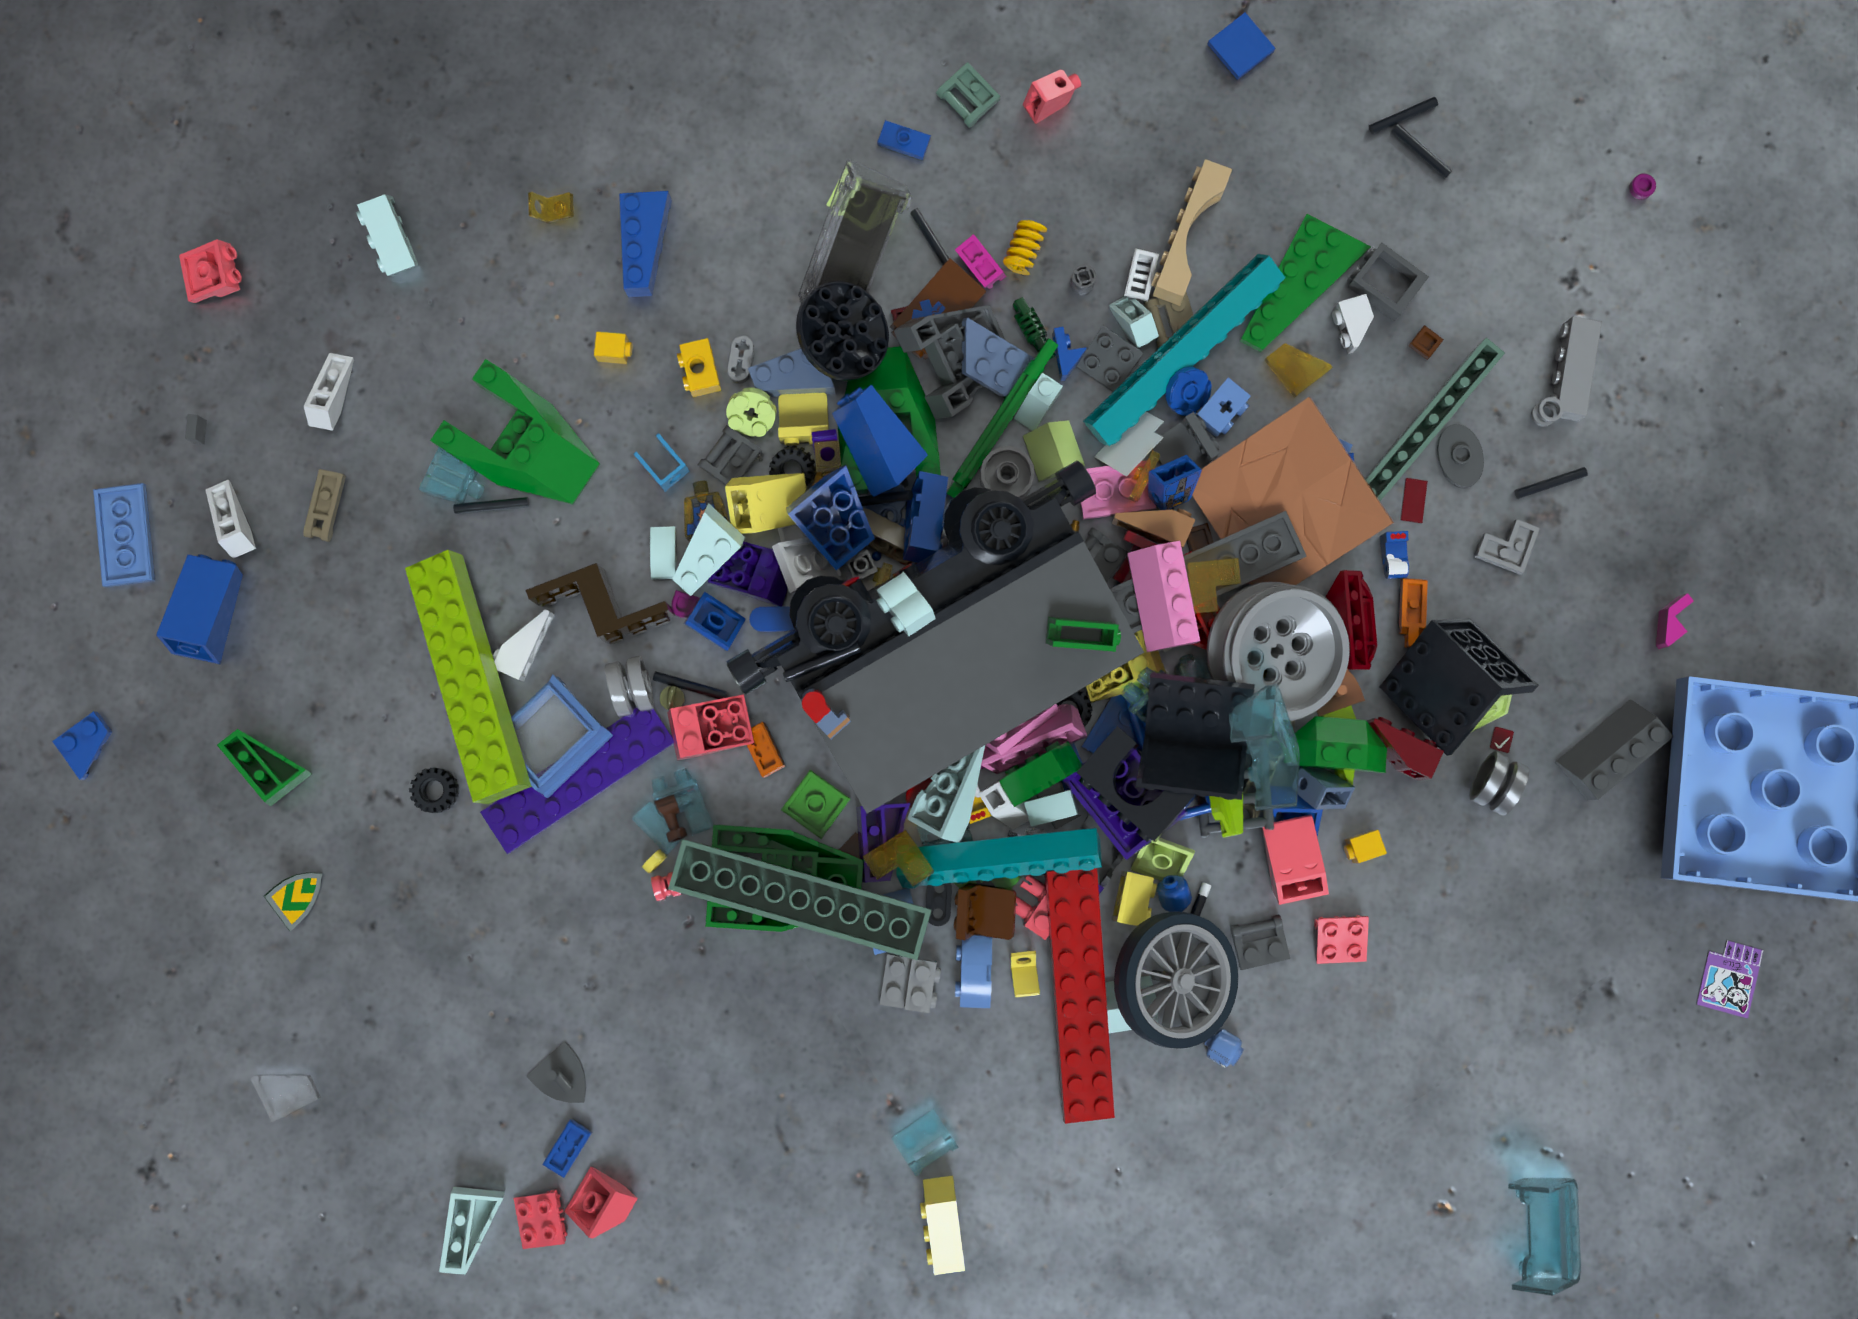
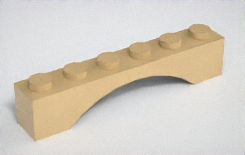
(1176, 274)

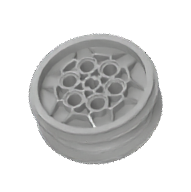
(1315, 660)

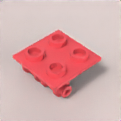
(1341, 939)
(540, 1220)

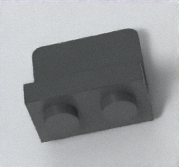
(1188, 439)

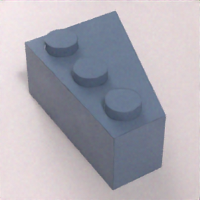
(790, 375)

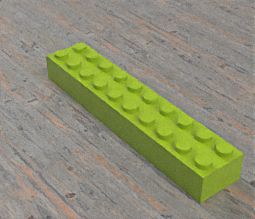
(467, 677)

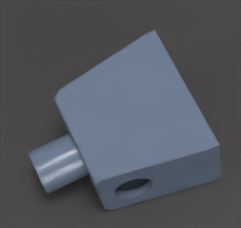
(1323, 788)

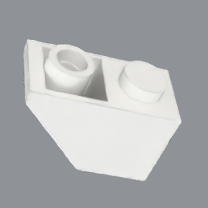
(1353, 319)
(1001, 806)

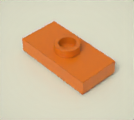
(765, 751)

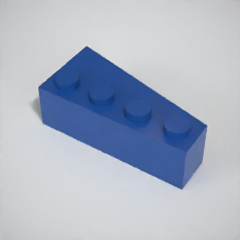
(642, 234)

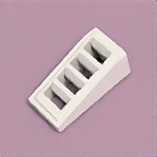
(1145, 257)

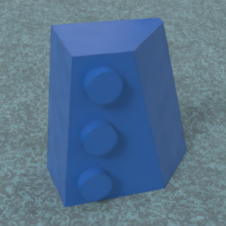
(833, 517)

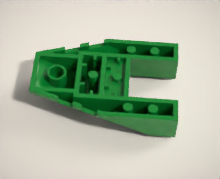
(901, 390)
(534, 451)
(785, 850)

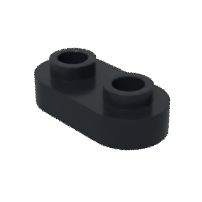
(939, 900)

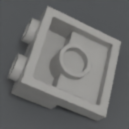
(909, 983)

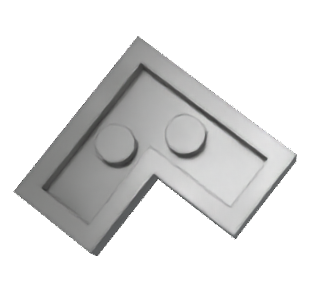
(1511, 553)

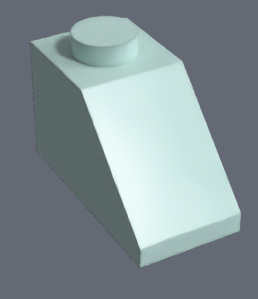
(1134, 320)
(1038, 402)

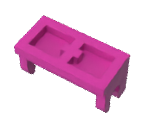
(980, 262)

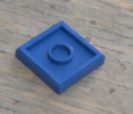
(1241, 46)

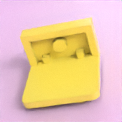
(800, 416)

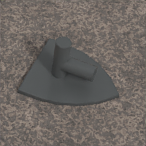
(560, 1076)

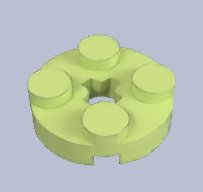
(751, 425)

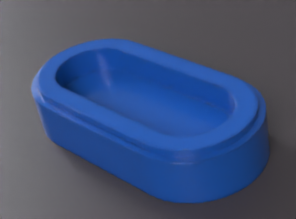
(771, 619)

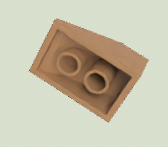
(1157, 526)

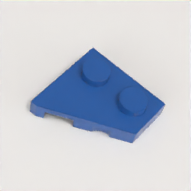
(83, 743)

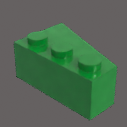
(262, 767)
(1040, 772)

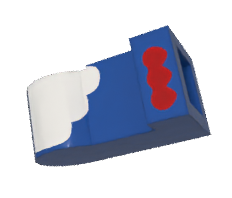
(1395, 554)

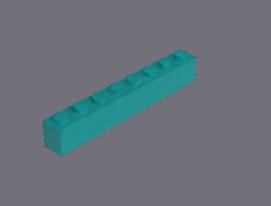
(1010, 857)

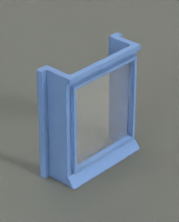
(556, 736)

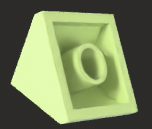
(1052, 448)
(1162, 859)

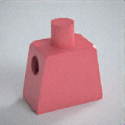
(1050, 94)

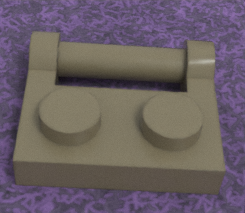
(1176, 316)

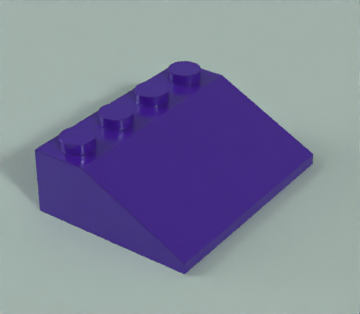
(1120, 834)

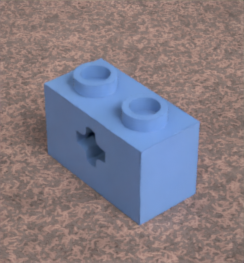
(1227, 395)

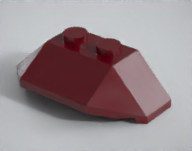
(1356, 607)

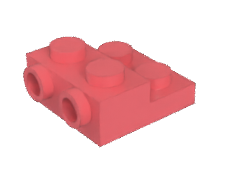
(210, 271)

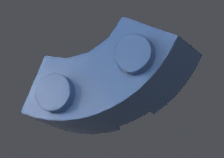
(975, 973)

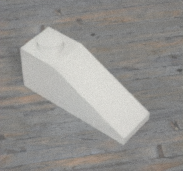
(329, 392)
(229, 520)
(521, 649)

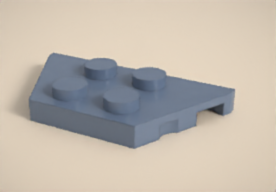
(991, 359)

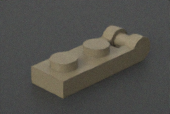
(324, 504)

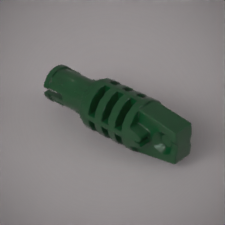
(1030, 324)

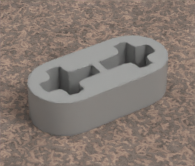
(735, 358)

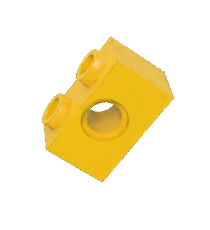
(699, 353)

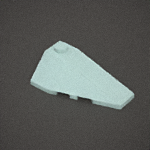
(949, 799)

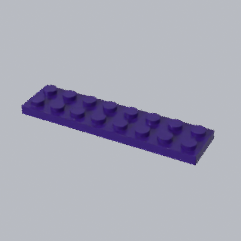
(529, 812)

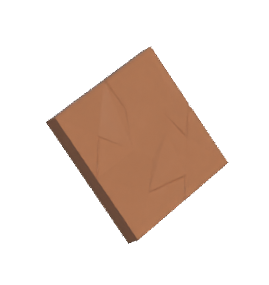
(1296, 469)

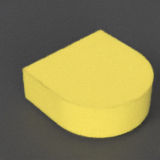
(654, 861)

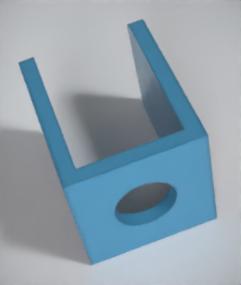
(674, 476)

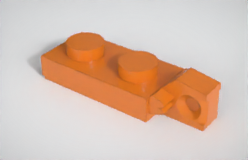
(1412, 609)

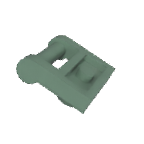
(974, 89)

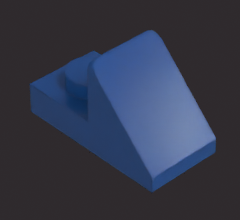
(1065, 358)

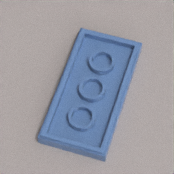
(124, 535)

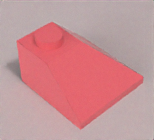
(600, 1203)

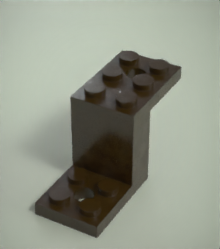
(600, 603)

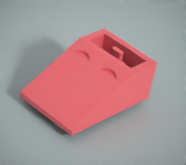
(710, 727)
(1295, 860)

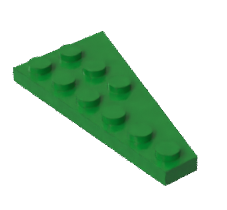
(1310, 267)

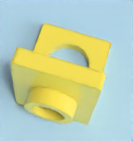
(1024, 974)

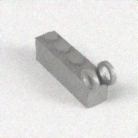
(1574, 372)

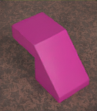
(1669, 627)

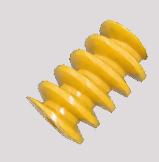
(1022, 246)

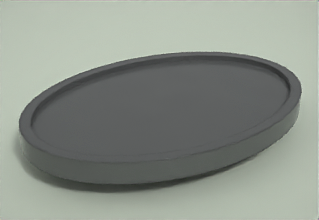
(1460, 455)

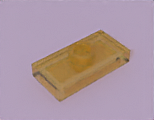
(1142, 474)

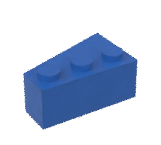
(925, 517)

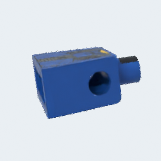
(1173, 483)

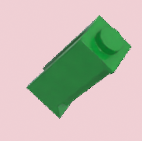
(1108, 641)

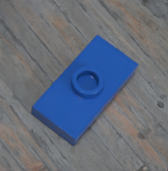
(904, 140)
(567, 1148)

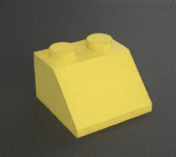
(1133, 898)

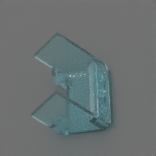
(1272, 745)
(1552, 1235)

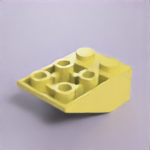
(762, 501)
(1115, 681)

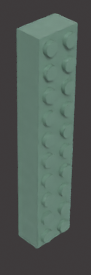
(800, 899)

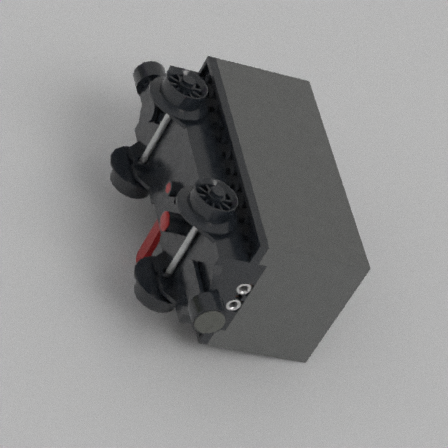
(975, 666)

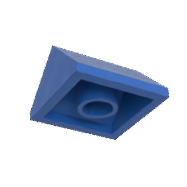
(715, 621)

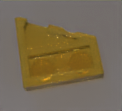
(1296, 368)

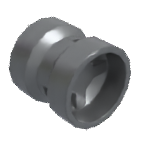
(1081, 284)

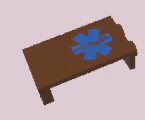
(946, 292)

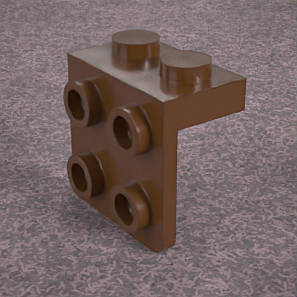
(985, 912)

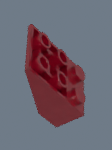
(1405, 751)

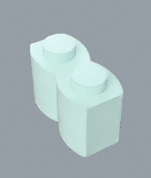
(905, 604)

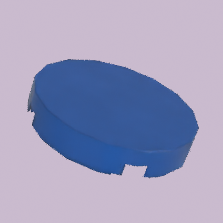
(1188, 391)

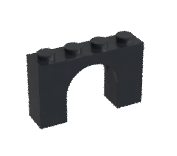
(1101, 772)

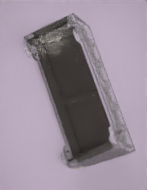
(856, 228)

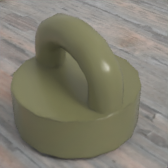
(672, 697)

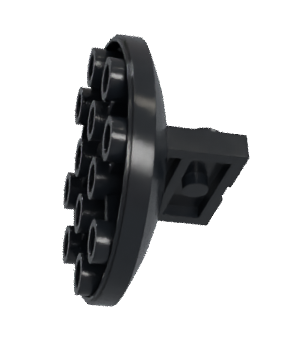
(842, 331)

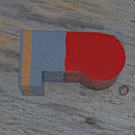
(822, 714)

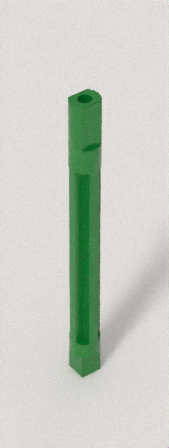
(1001, 419)

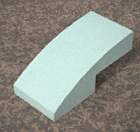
(663, 552)
(1051, 808)

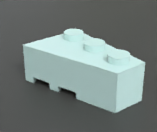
(386, 235)
(708, 550)
(466, 1225)

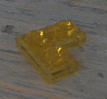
(1204, 578)
(899, 852)

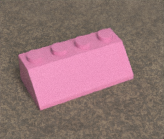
(1163, 596)
(1062, 728)

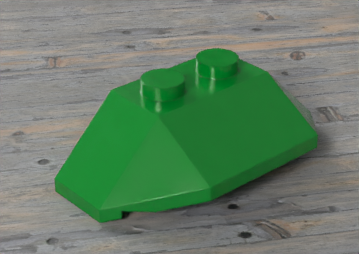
(1341, 745)

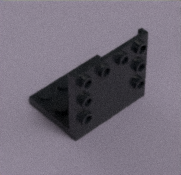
(1453, 680)
(1189, 737)

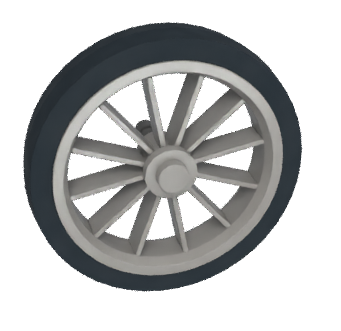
(1176, 980)

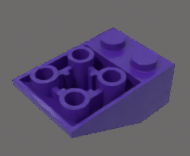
(753, 573)

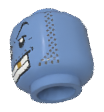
(1224, 1048)

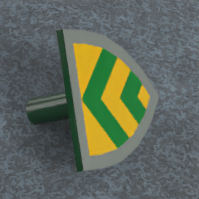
(294, 897)

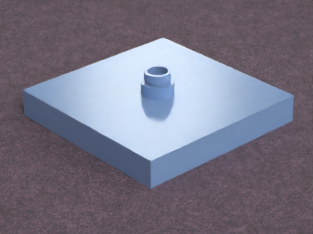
(1763, 789)

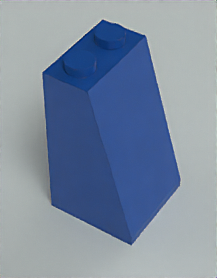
(877, 440)
(201, 609)

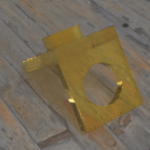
(553, 208)
(826, 467)

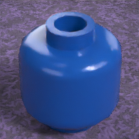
(1174, 893)

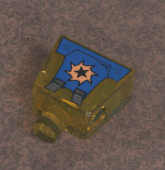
(696, 505)

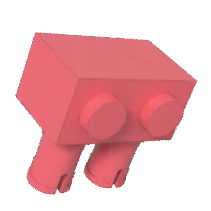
(1037, 916)

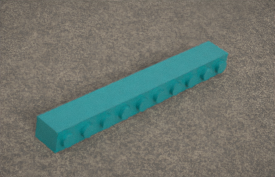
(1184, 349)

